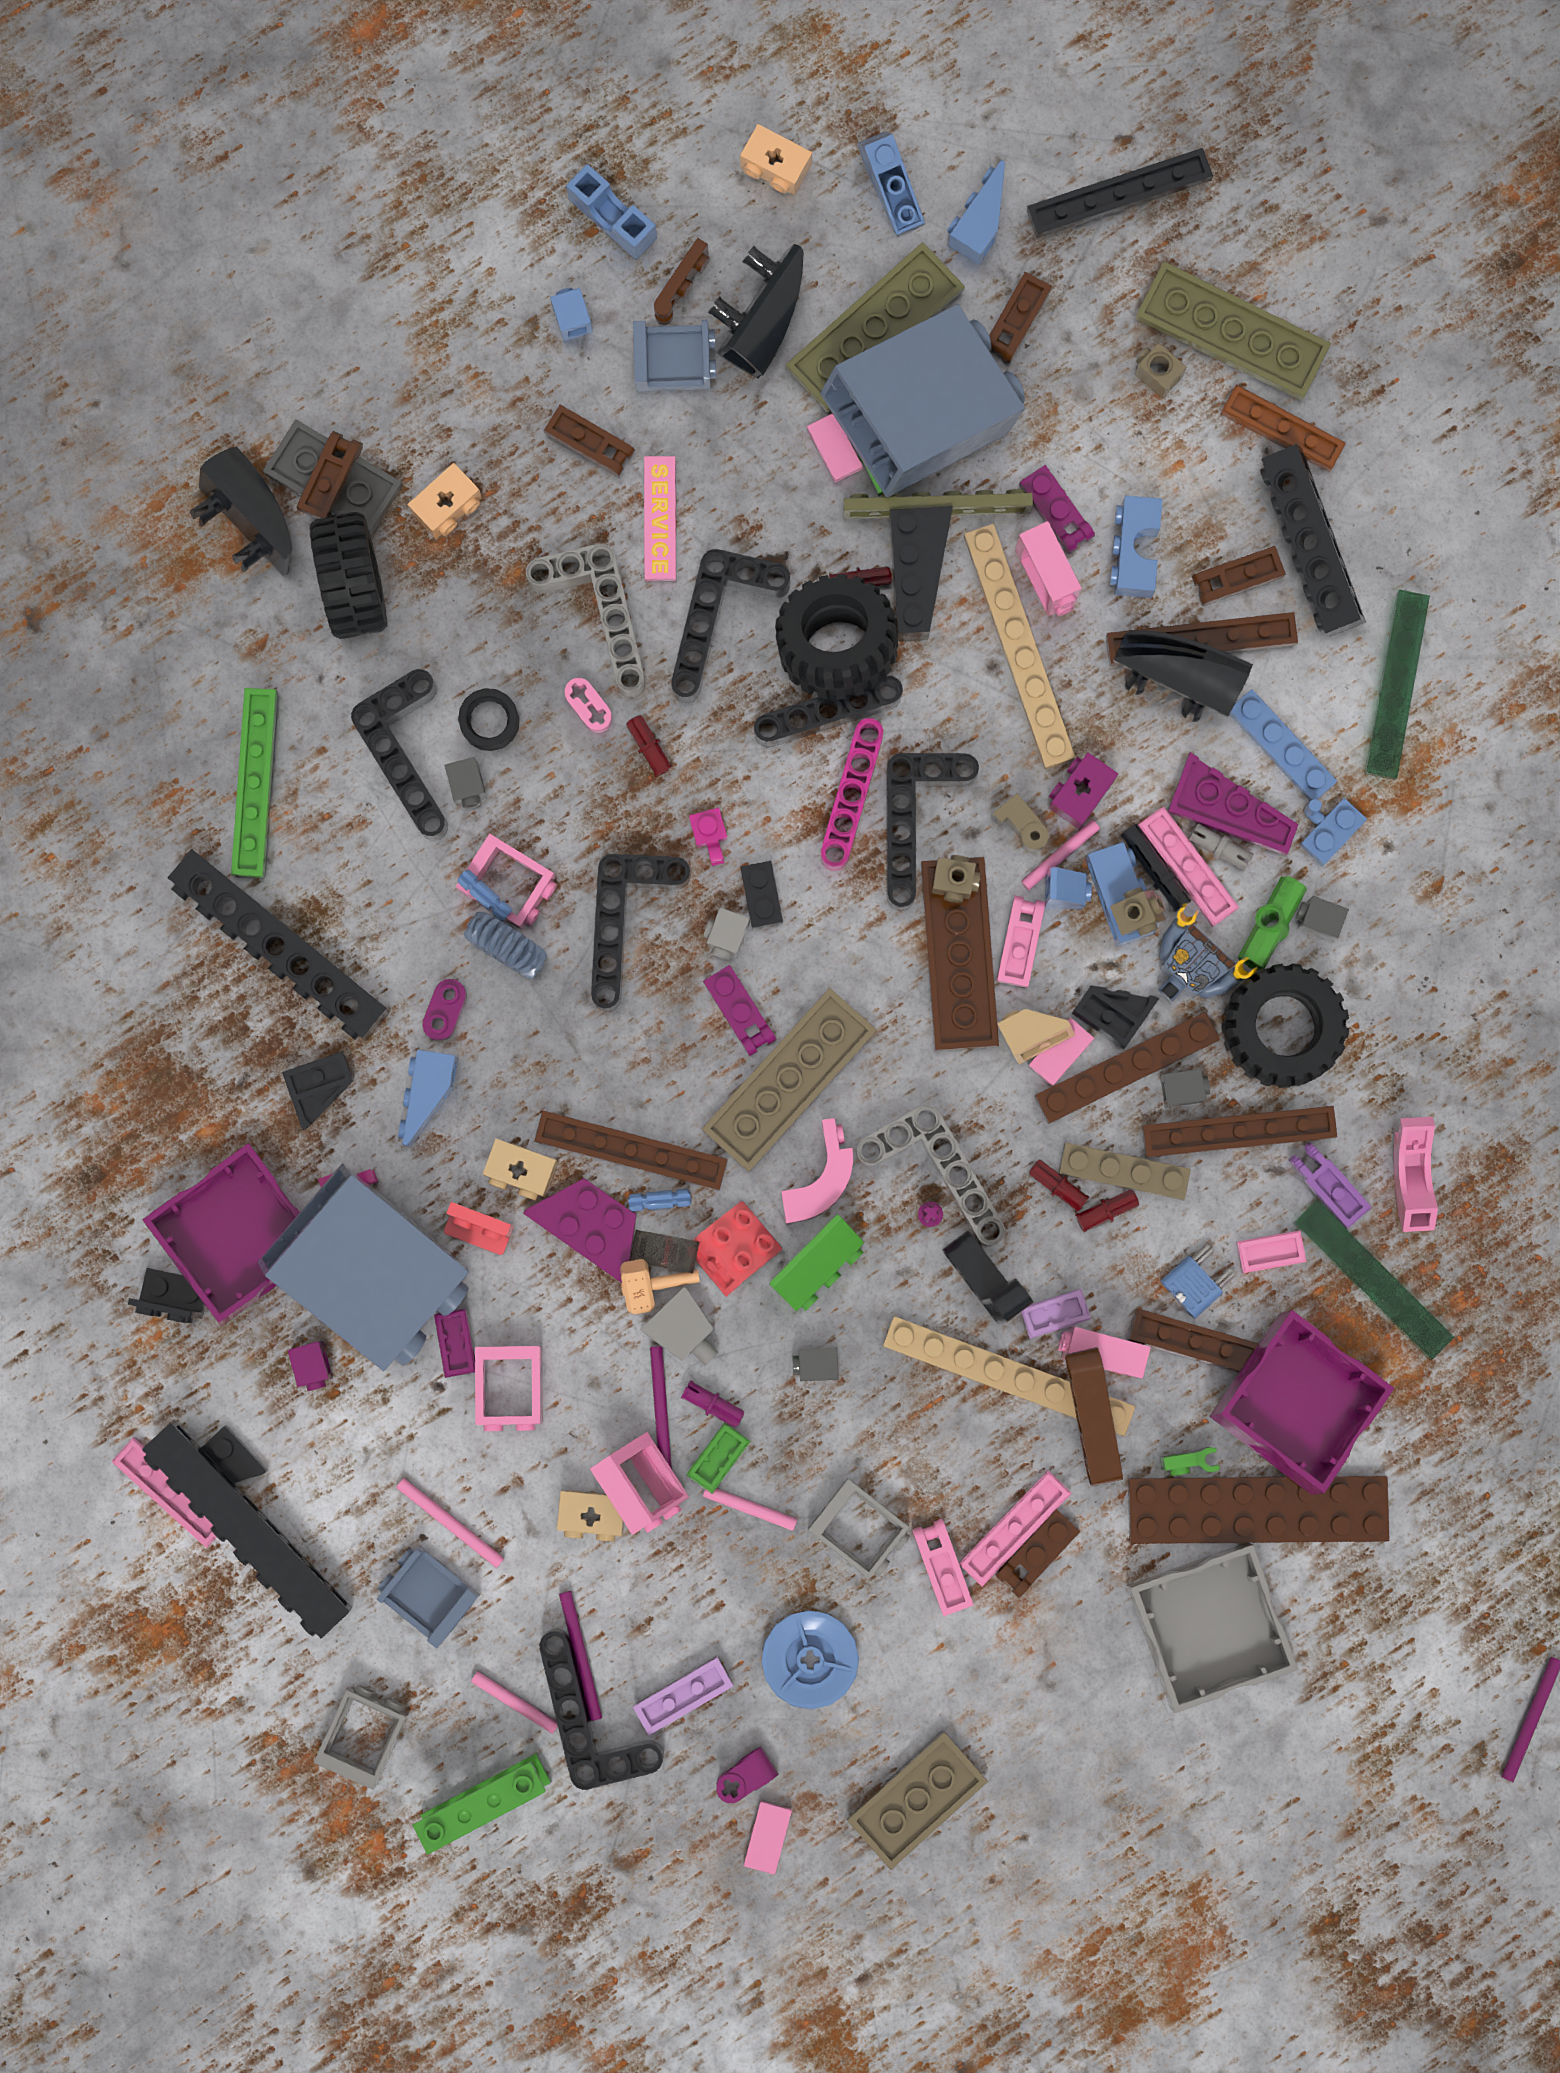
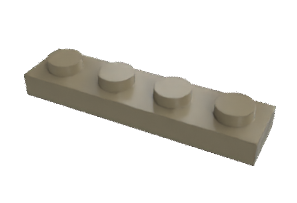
(1124, 1171)

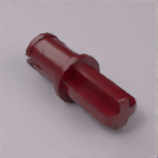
(878, 576)
(648, 745)
(1058, 1185)
(1107, 1210)

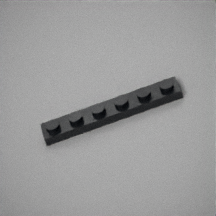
(1119, 193)

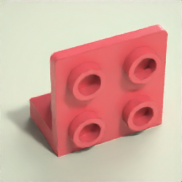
(735, 1248)

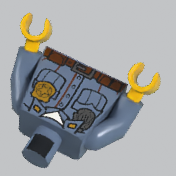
(1196, 962)

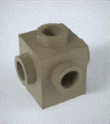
(955, 866)
(1138, 912)

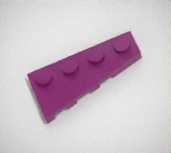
(1220, 804)

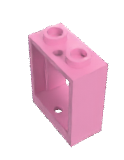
(1048, 569)
(543, 889)
(1116, 1354)
(496, 1423)
(655, 1474)

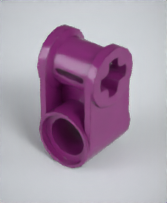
(751, 1773)

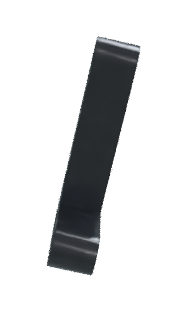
(710, 611)
(395, 755)
(907, 816)
(617, 916)
(999, 1297)
(581, 1724)

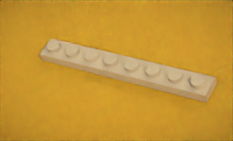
(1019, 646)
(993, 1370)

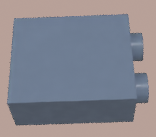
(923, 399)
(365, 1270)

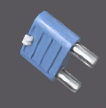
(1192, 1285)

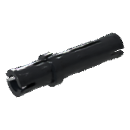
(1155, 867)

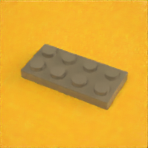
(917, 1800)

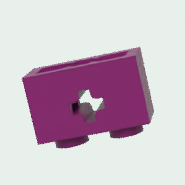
(1097, 778)

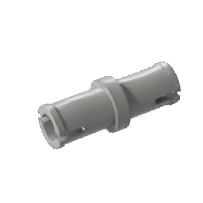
(1221, 847)

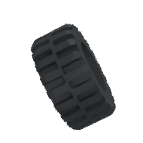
(348, 575)
(832, 602)
(1323, 1006)

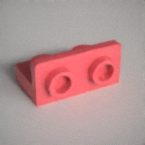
(478, 1229)

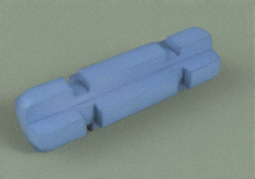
(484, 895)
(659, 1200)

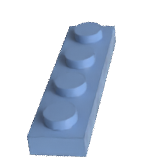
(1282, 746)

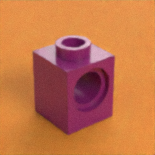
(310, 1365)

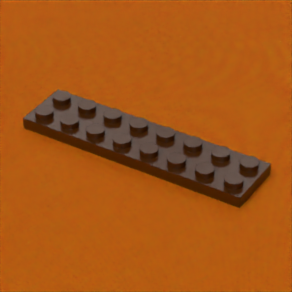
(1256, 1510)

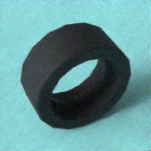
(472, 702)

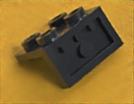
(168, 1294)

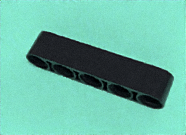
(817, 723)

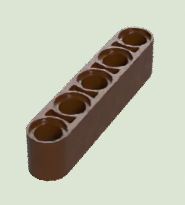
(1094, 1416)

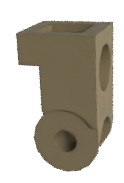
(1024, 822)

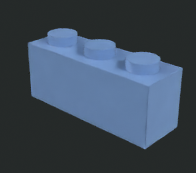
(1112, 877)

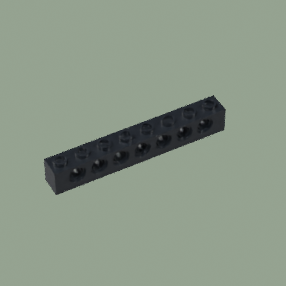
(196, 869)

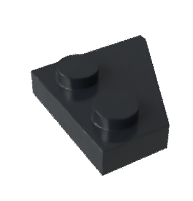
(1114, 1013)
(317, 1085)
(233, 1456)

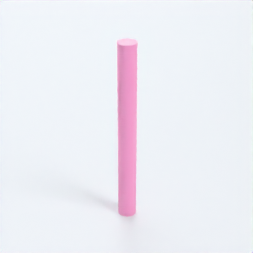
(450, 1522)

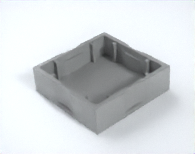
(1212, 1627)

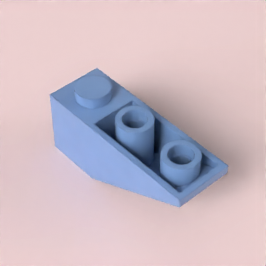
(891, 181)
(978, 227)
(430, 1087)

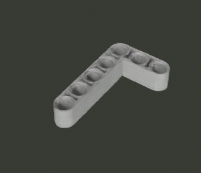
(607, 606)
(942, 1164)

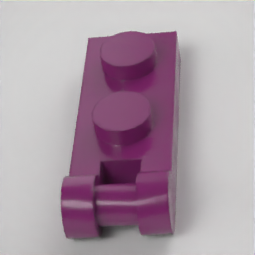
(1056, 508)
(738, 1009)

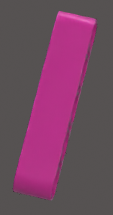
(852, 779)

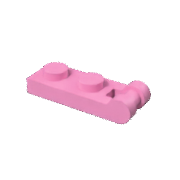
(1020, 943)
(943, 1569)

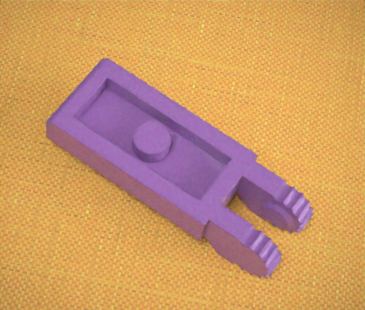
(1332, 1187)

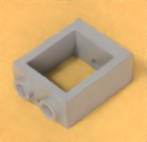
(879, 1562)
(347, 1767)

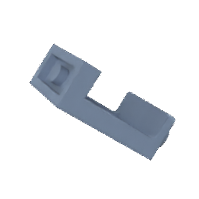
(673, 357)
(427, 1595)

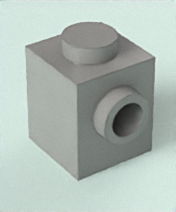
(726, 933)

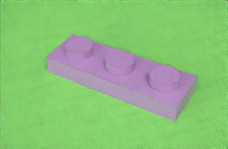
(683, 1696)

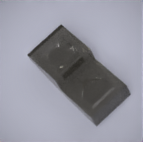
(665, 1251)

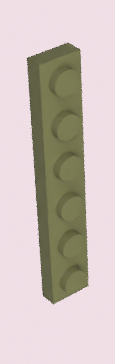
(982, 503)

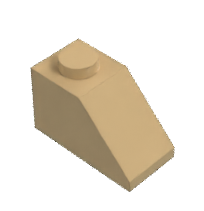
(1033, 1032)

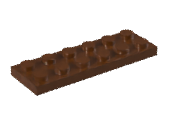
(960, 965)

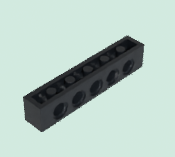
(1348, 611)

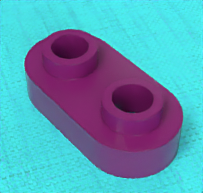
(444, 1009)

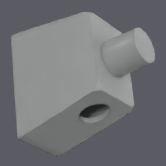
(682, 1328)

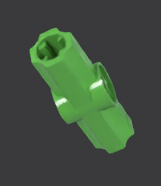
(1279, 907)

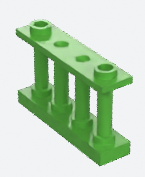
(482, 1803)

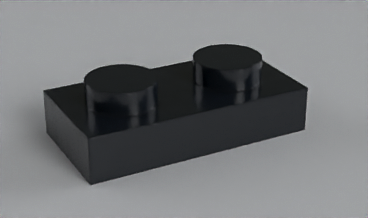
(761, 895)

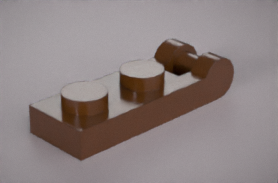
(681, 281)
(1019, 315)
(588, 440)
(329, 476)
(1239, 575)
(1038, 1552)

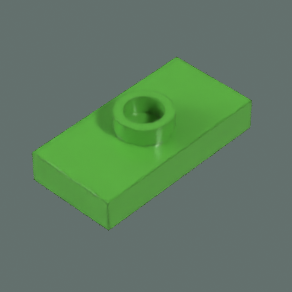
(718, 1458)

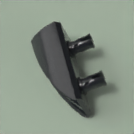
(763, 325)
(247, 501)
(1186, 667)

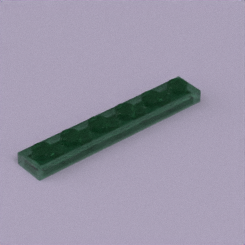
(1397, 685)
(1373, 1280)

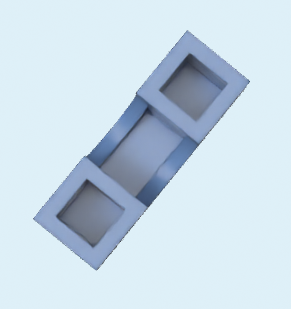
(623, 224)
(1137, 519)

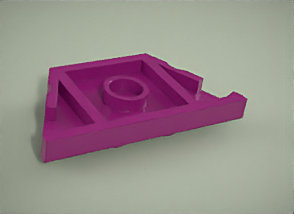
(589, 1224)

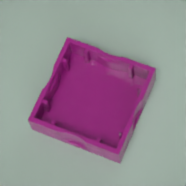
(223, 1230)
(1301, 1402)

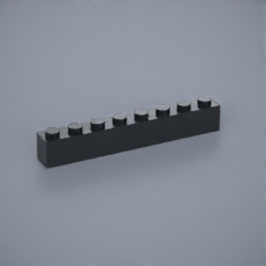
(247, 1530)

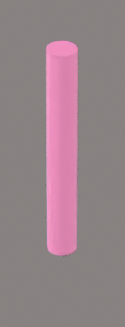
(1060, 854)
(752, 1508)
(514, 1702)

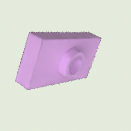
(1055, 1313)

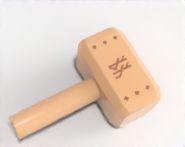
(639, 1287)

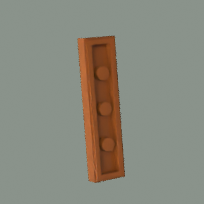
(1282, 427)

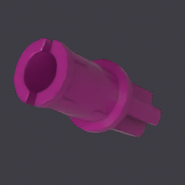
(930, 1214)
(712, 1404)

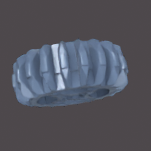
(505, 944)

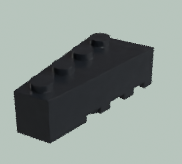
(917, 557)

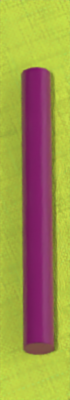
(660, 1402)
(580, 1656)
(1531, 1720)

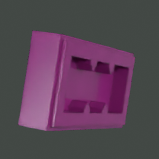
(455, 1343)

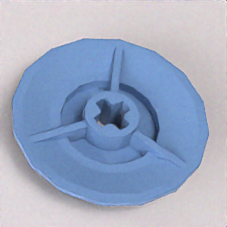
(830, 1675)

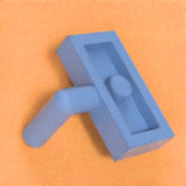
(1331, 830)

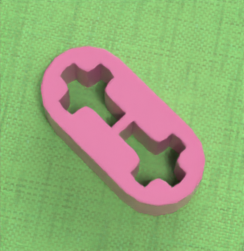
(582, 709)

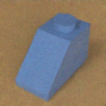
(1066, 889)

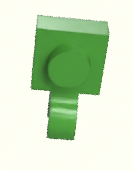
(1180, 1463)

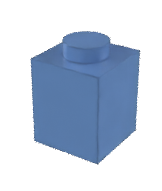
(571, 313)

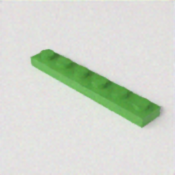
(254, 783)

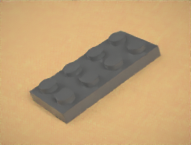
(365, 490)

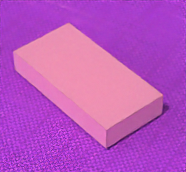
(834, 448)
(1056, 1060)
(1271, 1251)
(767, 1837)

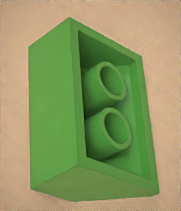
(817, 1264)

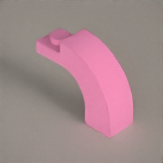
(1412, 1174)
(820, 1196)

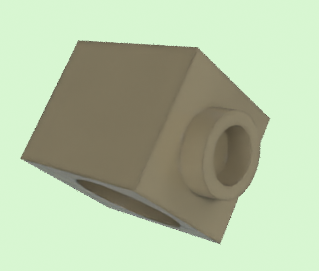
(1159, 383)

